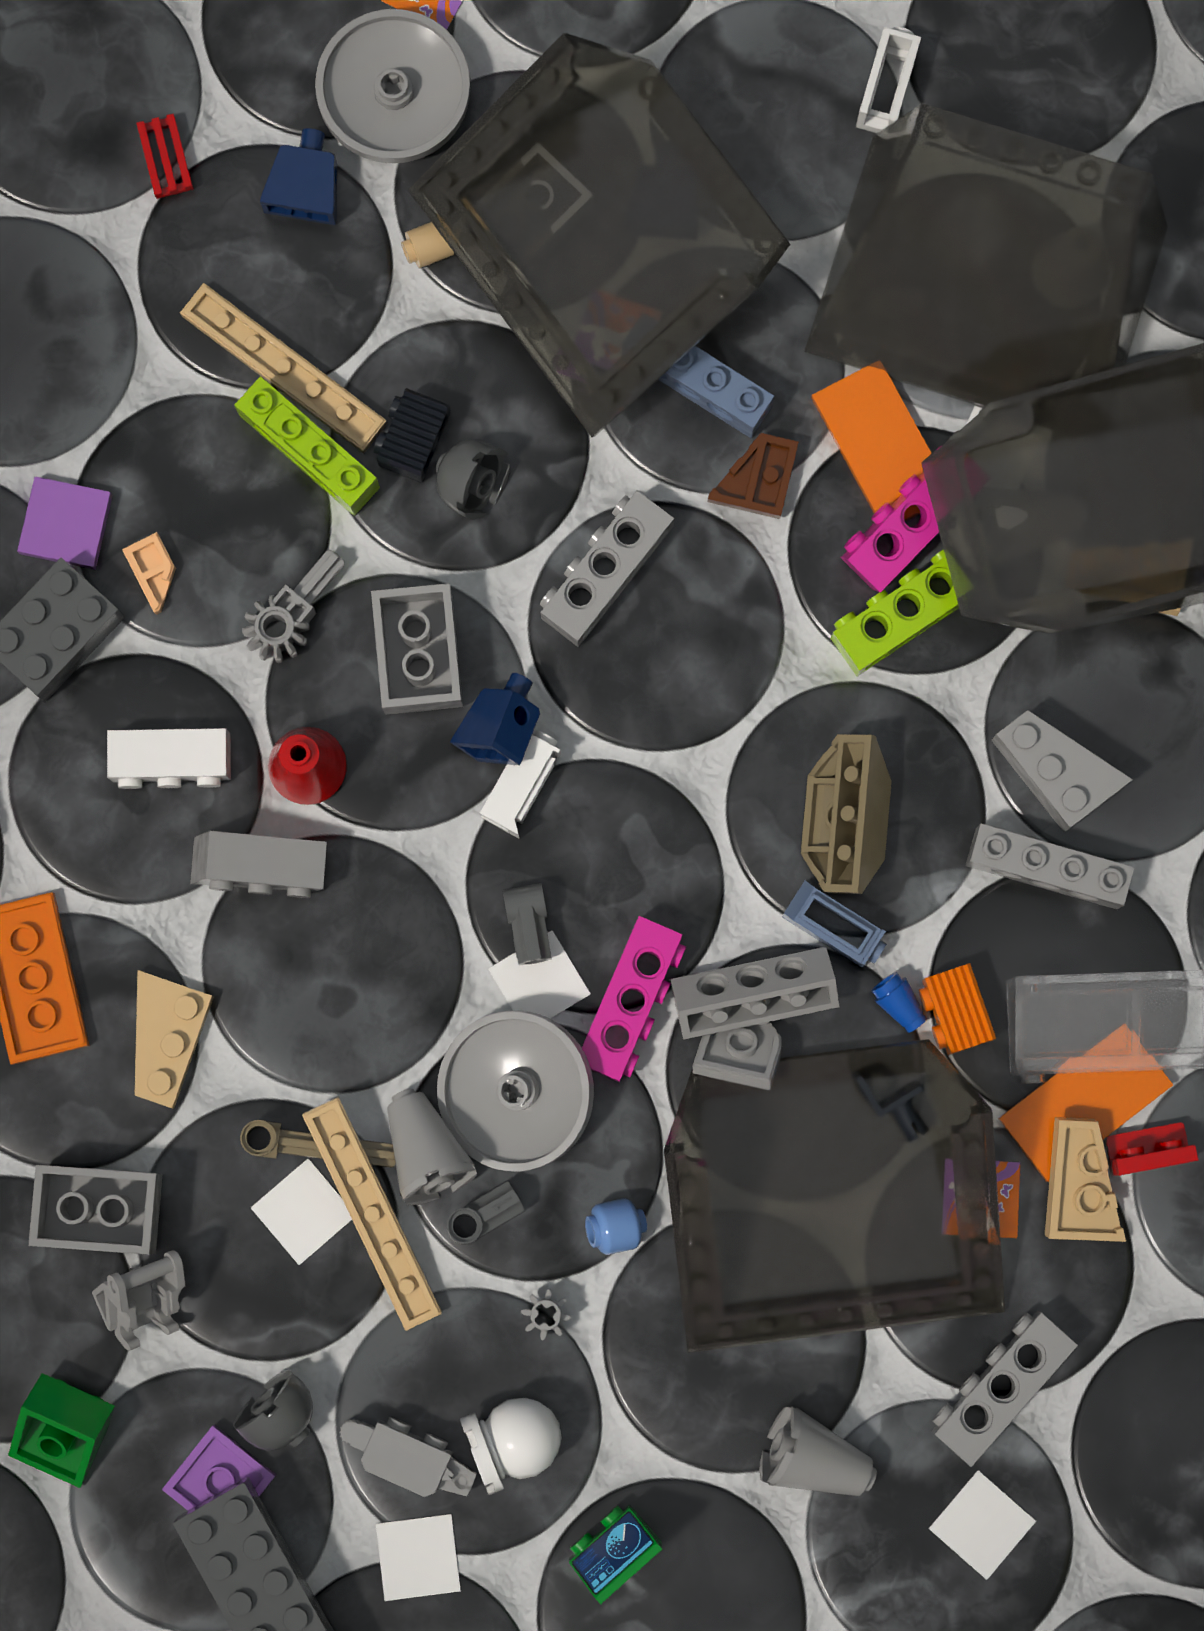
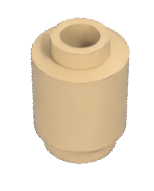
(425, 246)

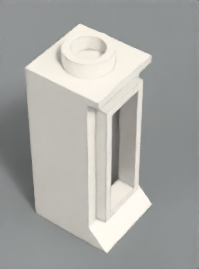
(900, 45)
(521, 784)

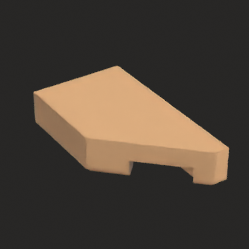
(152, 569)

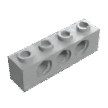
(578, 621)
(1049, 866)
(755, 993)
(1052, 1349)

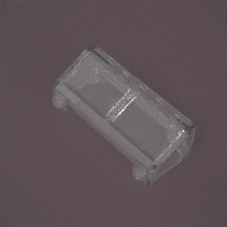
(1105, 1023)

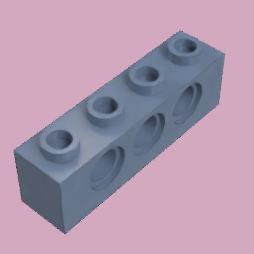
(720, 390)

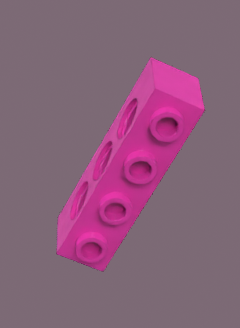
(908, 541)
(645, 938)

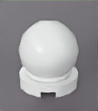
(514, 1441)

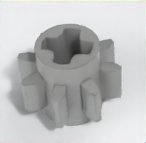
(544, 1326)

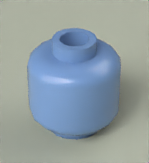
(615, 1226)

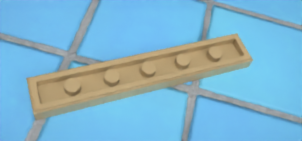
(283, 368)
(372, 1213)

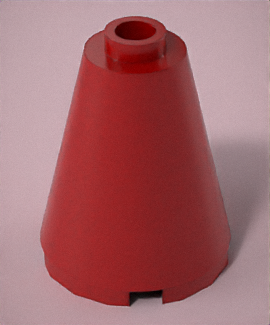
(316, 775)

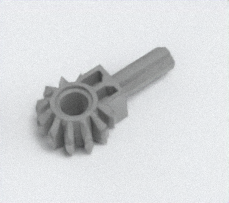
(292, 608)

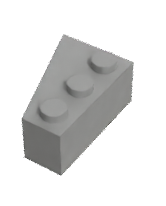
(1057, 769)
(258, 863)

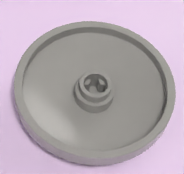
(393, 86)
(515, 1090)

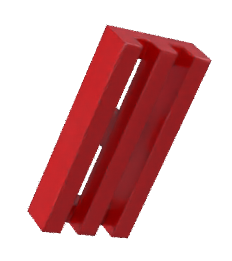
(157, 126)

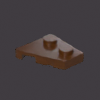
(759, 477)

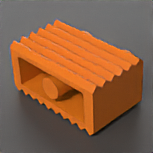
(957, 1009)

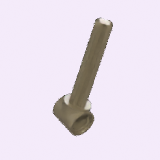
(304, 1145)

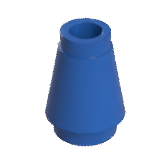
(899, 1001)

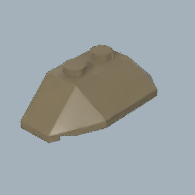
(847, 814)

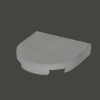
(740, 1055)

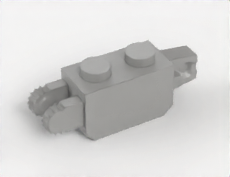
(407, 1458)

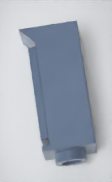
(870, 947)

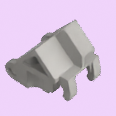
(142, 1298)

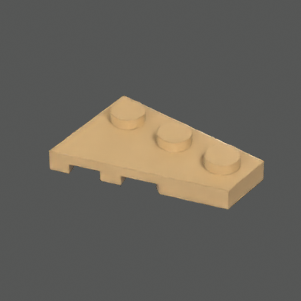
(166, 1036)

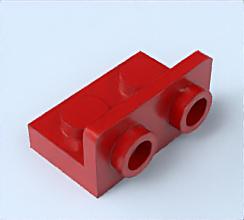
(1149, 1149)

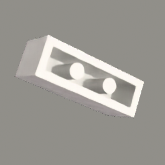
(168, 757)

